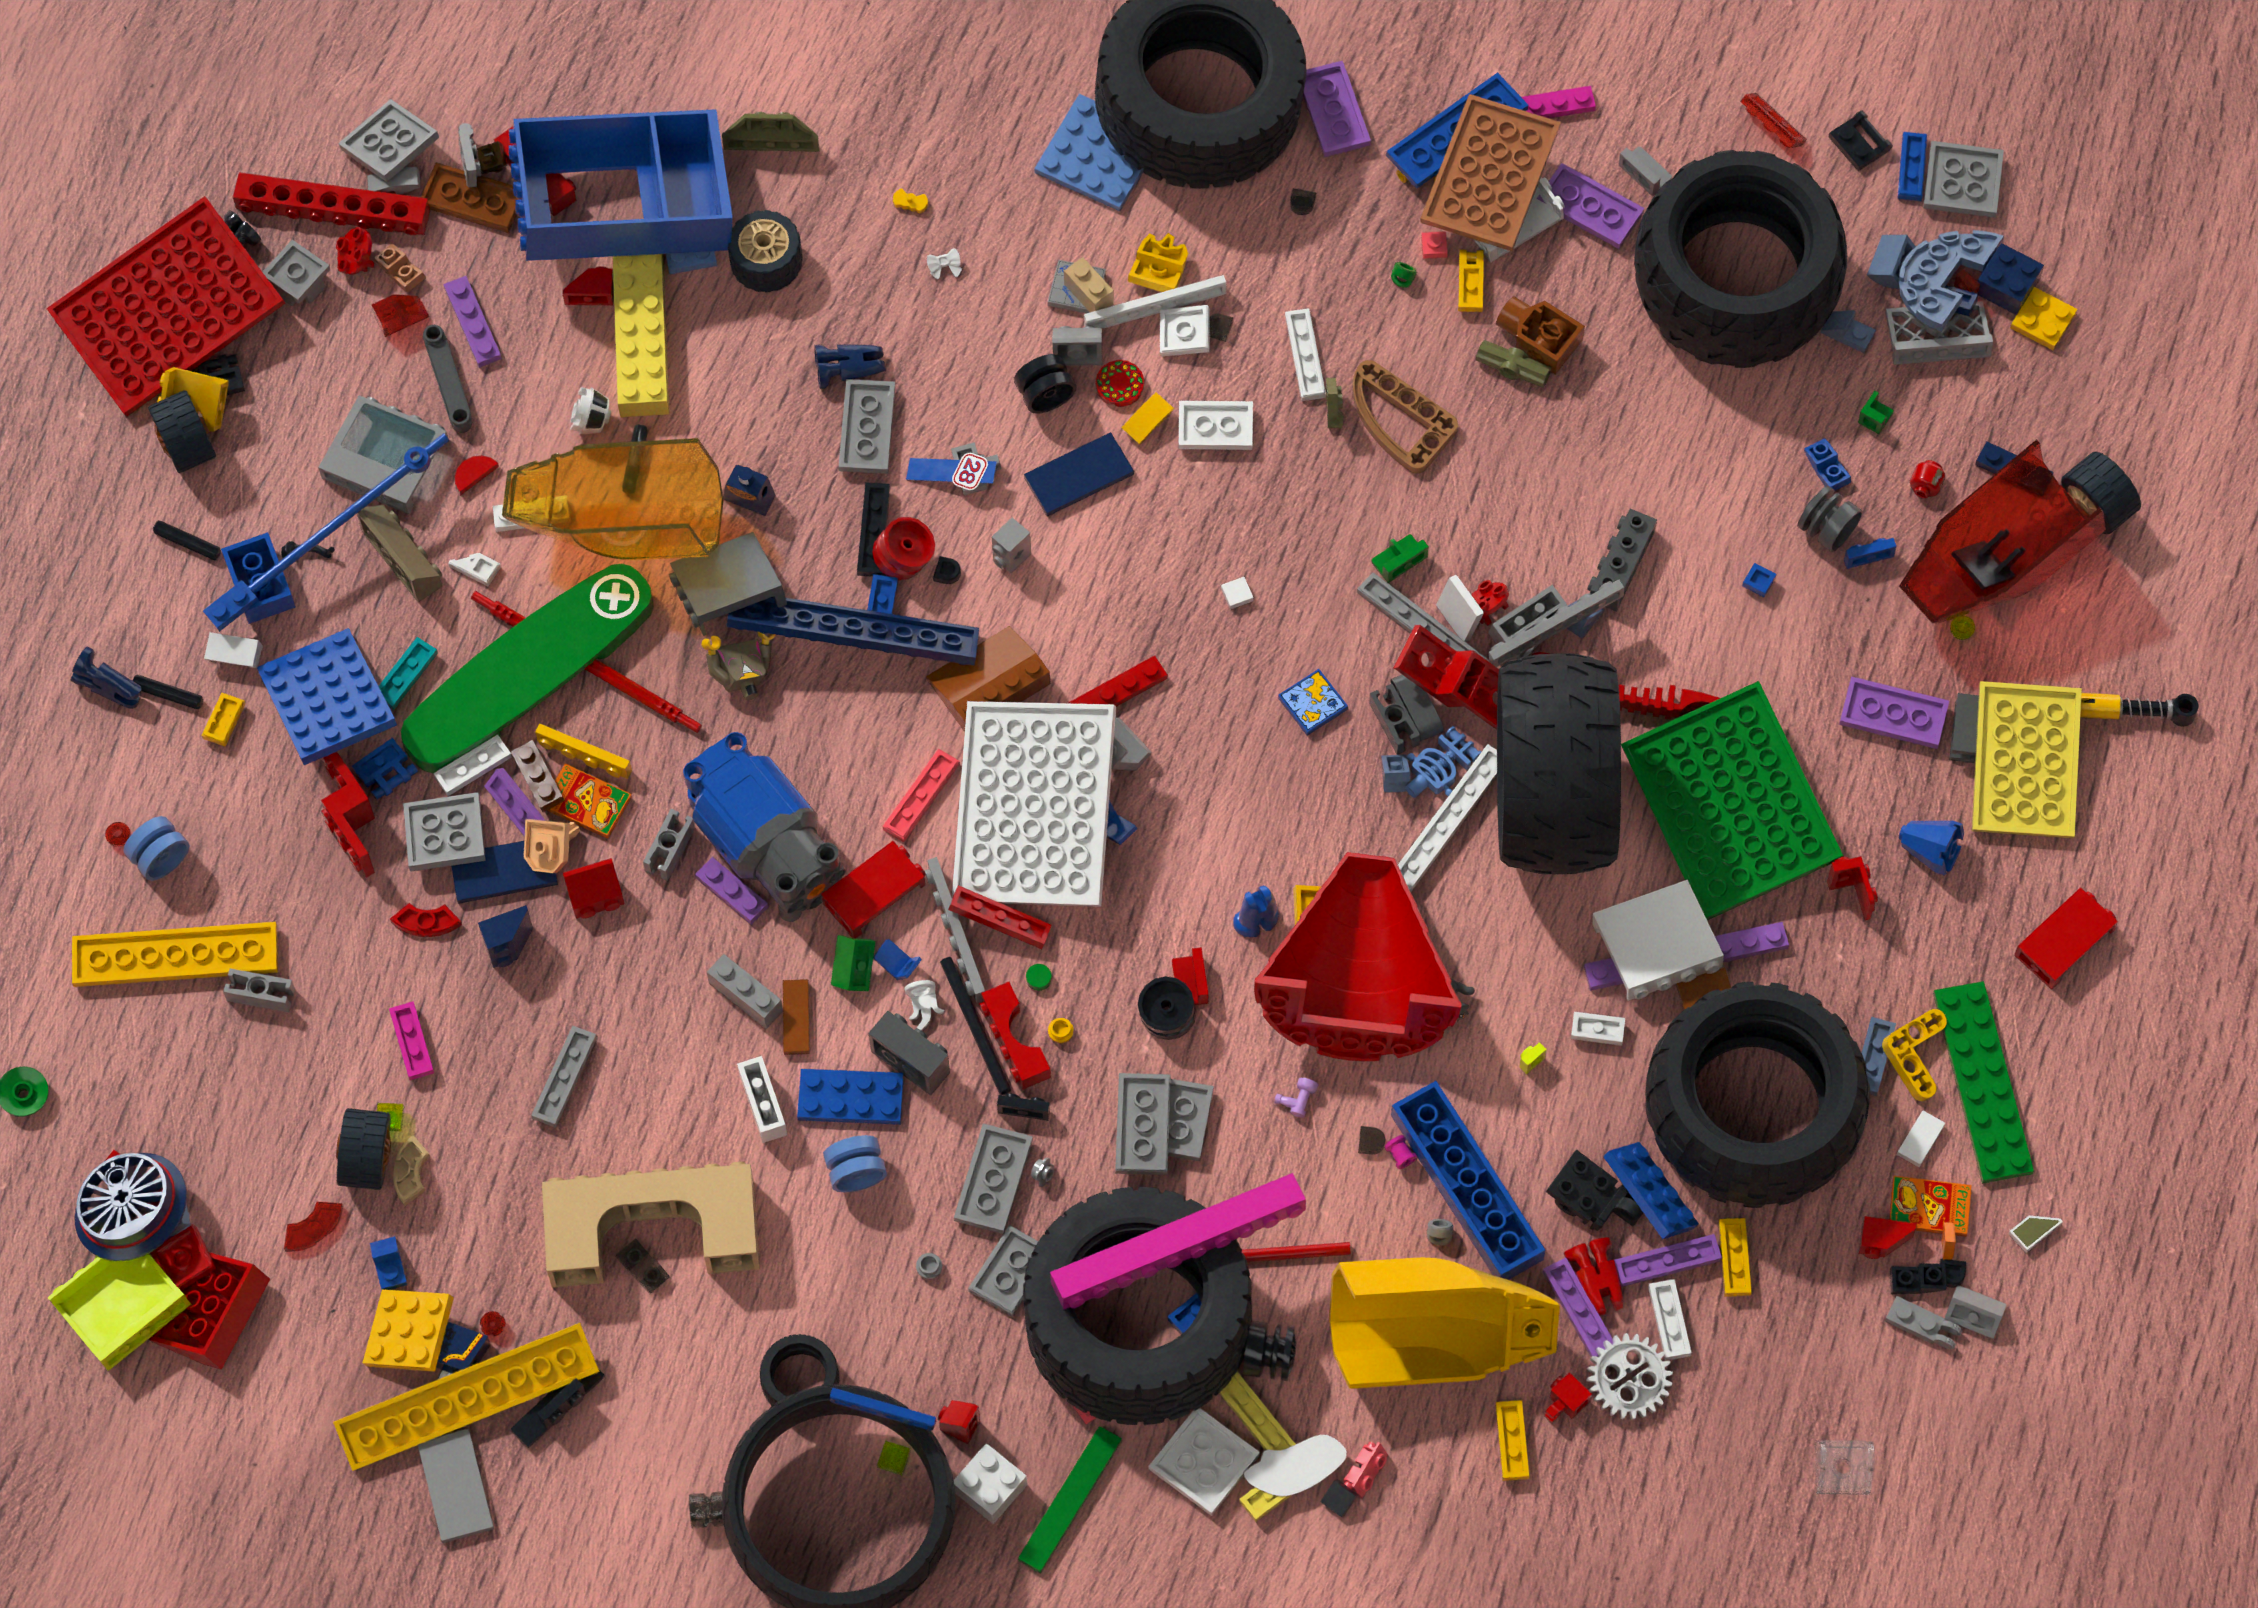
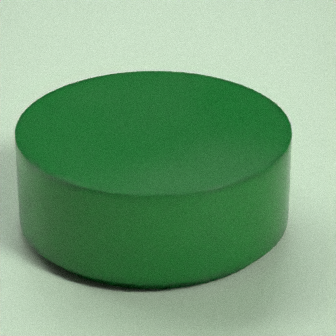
(1038, 977)

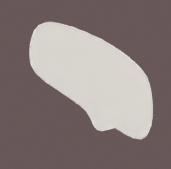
(1296, 1467)

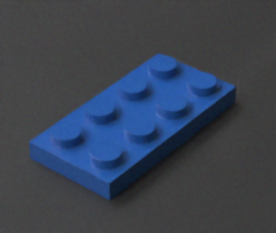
(850, 1096)
(1651, 1190)

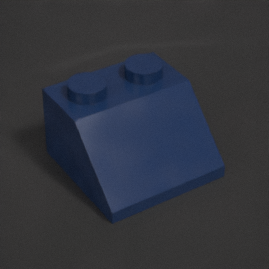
(506, 935)

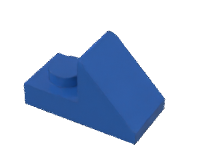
(388, 1264)

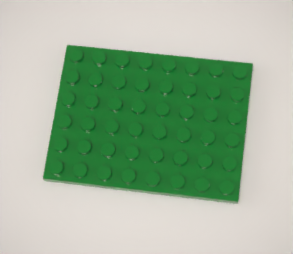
(1732, 800)

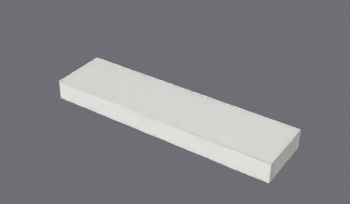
(1305, 354)

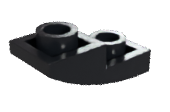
(1918, 1280)

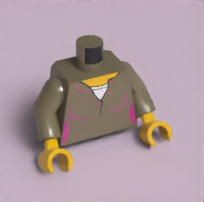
(739, 664)

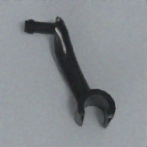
(290, 546)

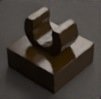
(491, 157)

